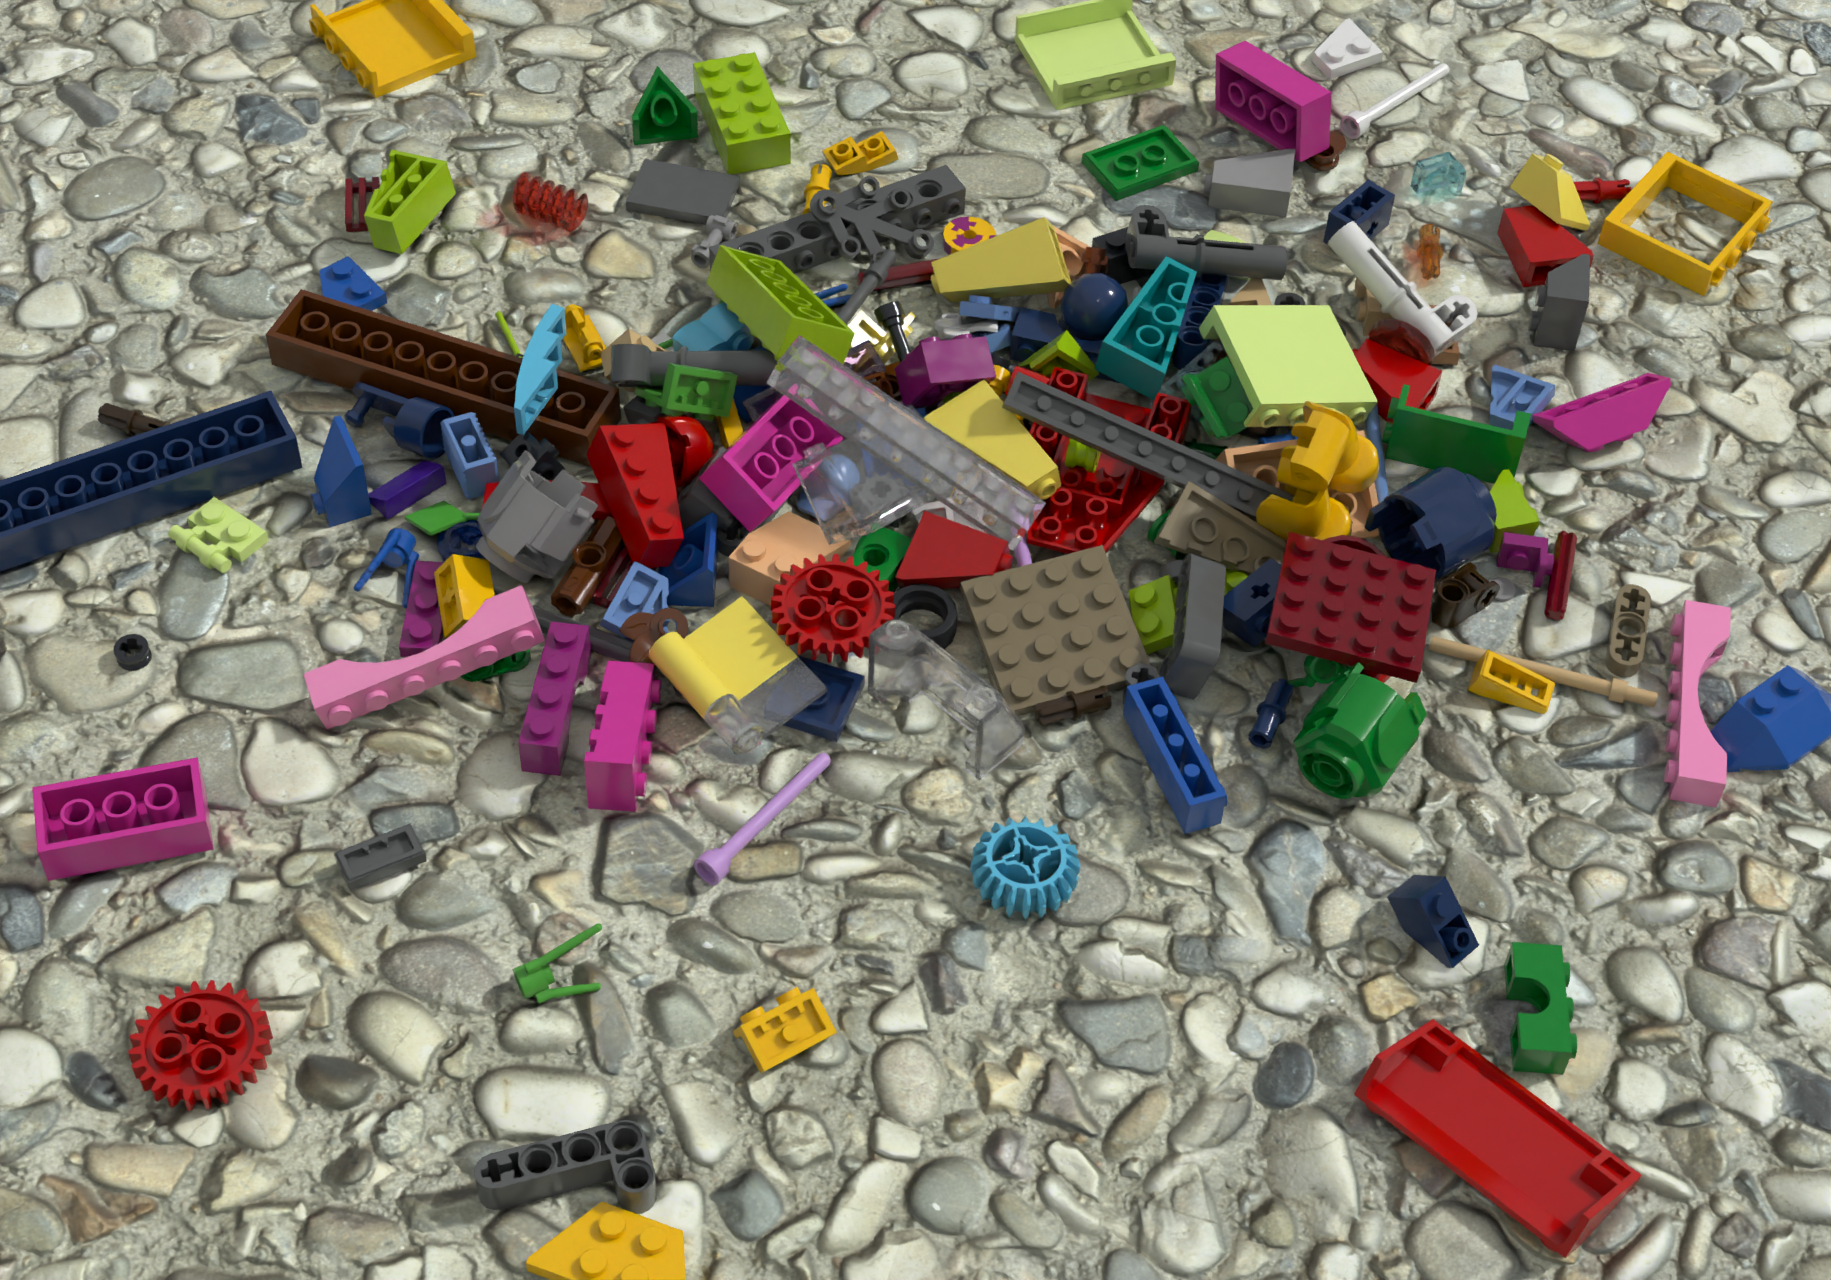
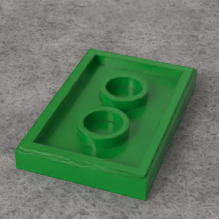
(1140, 162)

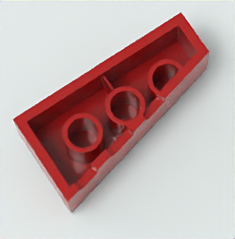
(639, 489)

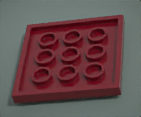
(1351, 607)

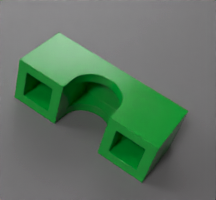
(1541, 1039)

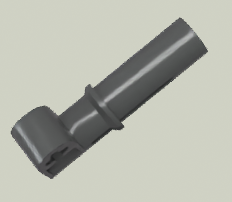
(1149, 243)
(640, 367)

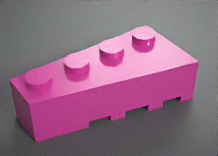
(621, 736)

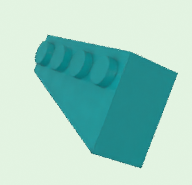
(1145, 335)

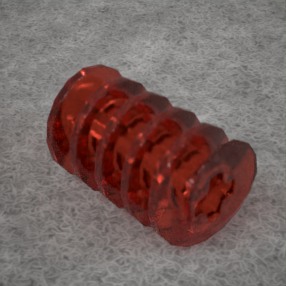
(548, 202)

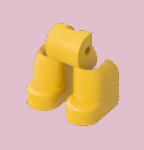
(1325, 457)

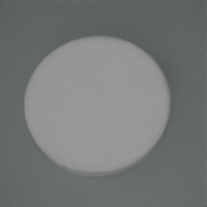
(1507, 589)

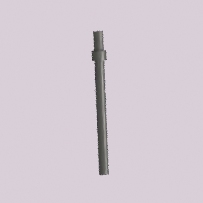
(873, 277)

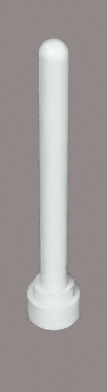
(1357, 122)

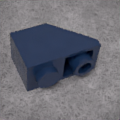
(1434, 918)

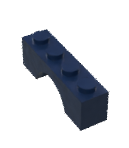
(1037, 329)

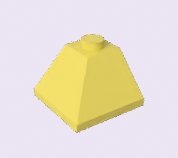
(1551, 191)

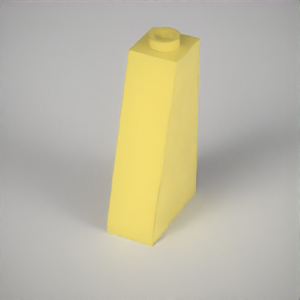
(1005, 266)
(998, 438)

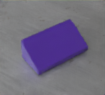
(408, 488)

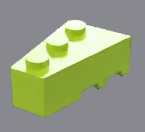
(407, 200)

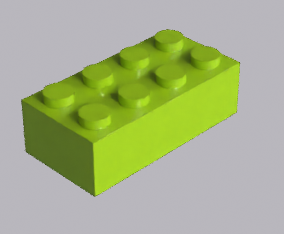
(741, 113)

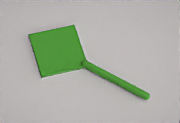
(439, 517)

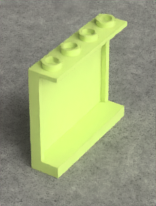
(1091, 52)
(1289, 359)

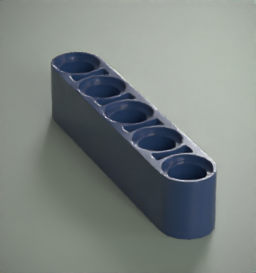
(1205, 293)

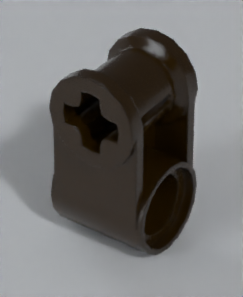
(1461, 596)

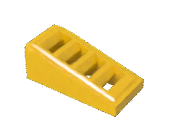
(1488, 682)

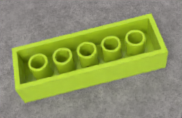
(776, 304)

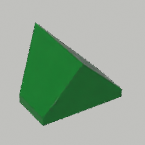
(663, 113)

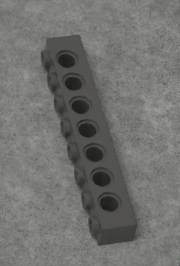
(809, 243)

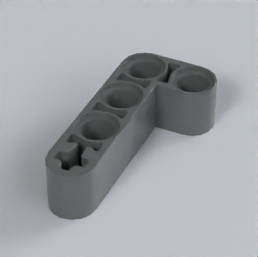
(1196, 626)
(567, 1175)

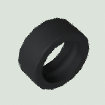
(930, 599)

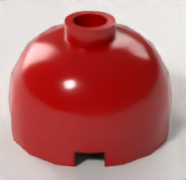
(688, 446)

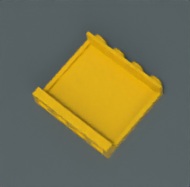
(394, 41)

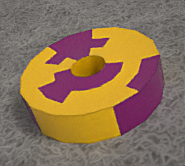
(965, 233)

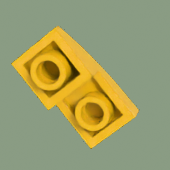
(853, 158)

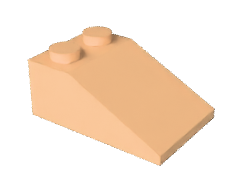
(773, 549)

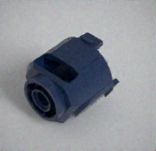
(1436, 520)

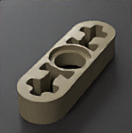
(1619, 640)

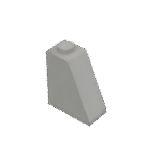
(1252, 183)

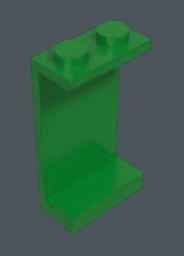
(1452, 442)

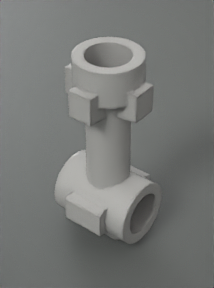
(718, 230)

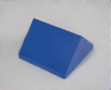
(694, 566)

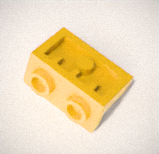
(786, 1029)

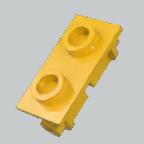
(582, 339)

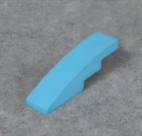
(538, 368)

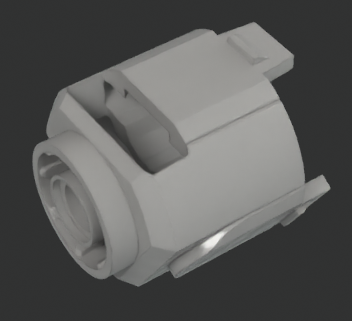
(533, 522)

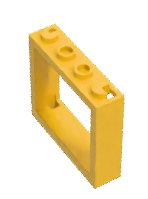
(1703, 187)

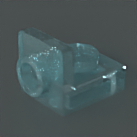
(1439, 172)

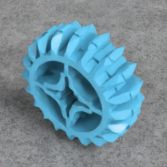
(1012, 882)

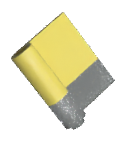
(738, 675)

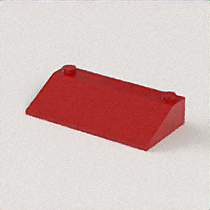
(1496, 1136)

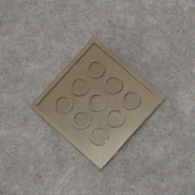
(1054, 628)

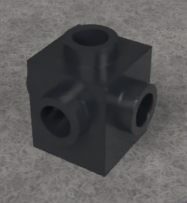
(542, 452)

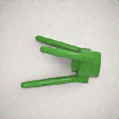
(537, 975)

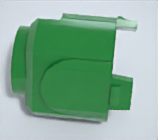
(1357, 735)

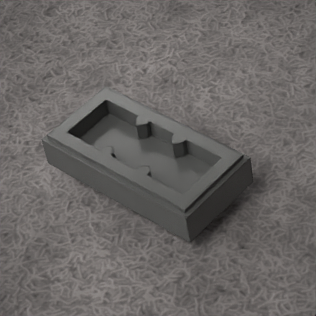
(380, 857)

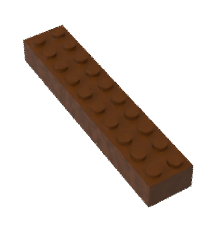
(359, 345)

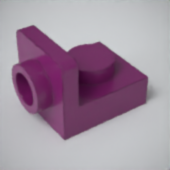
(1526, 554)

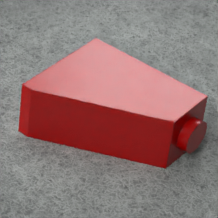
(1536, 244)
(1389, 370)
(950, 553)

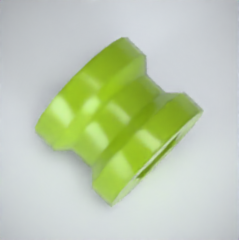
(1082, 456)

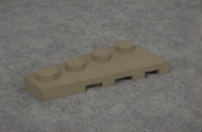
(1218, 532)

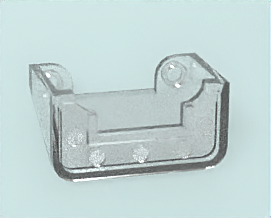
(854, 489)
(912, 664)

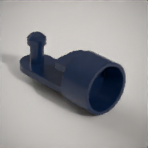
(417, 419)

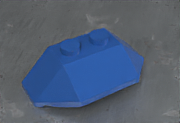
(1775, 723)

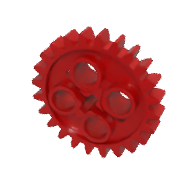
(831, 607)
(200, 1045)

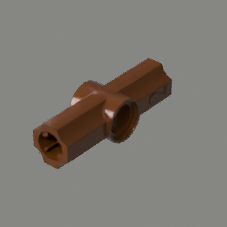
(588, 568)

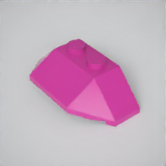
(1607, 414)

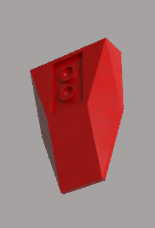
(1102, 504)

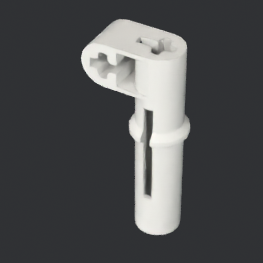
(1398, 295)

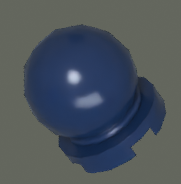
(1092, 306)

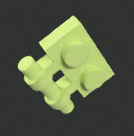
(223, 527)

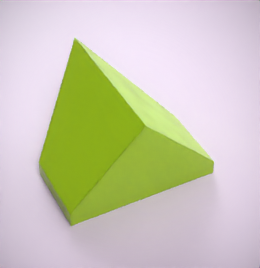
(1061, 353)

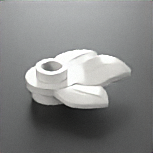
(953, 325)

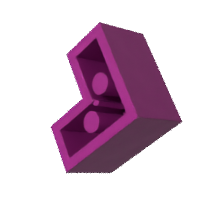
(943, 368)

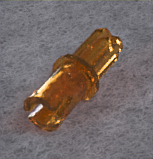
(1429, 251)

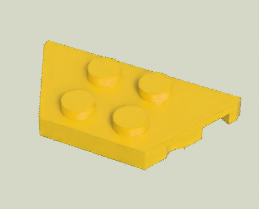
(612, 1246)

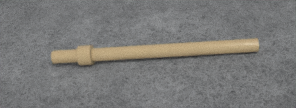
(1616, 690)

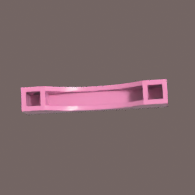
(352, 689)
(1697, 760)

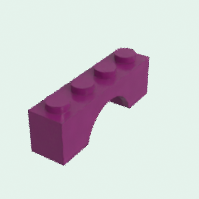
(547, 719)

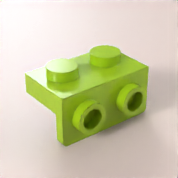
(1154, 612)

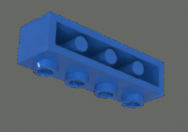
(1174, 755)

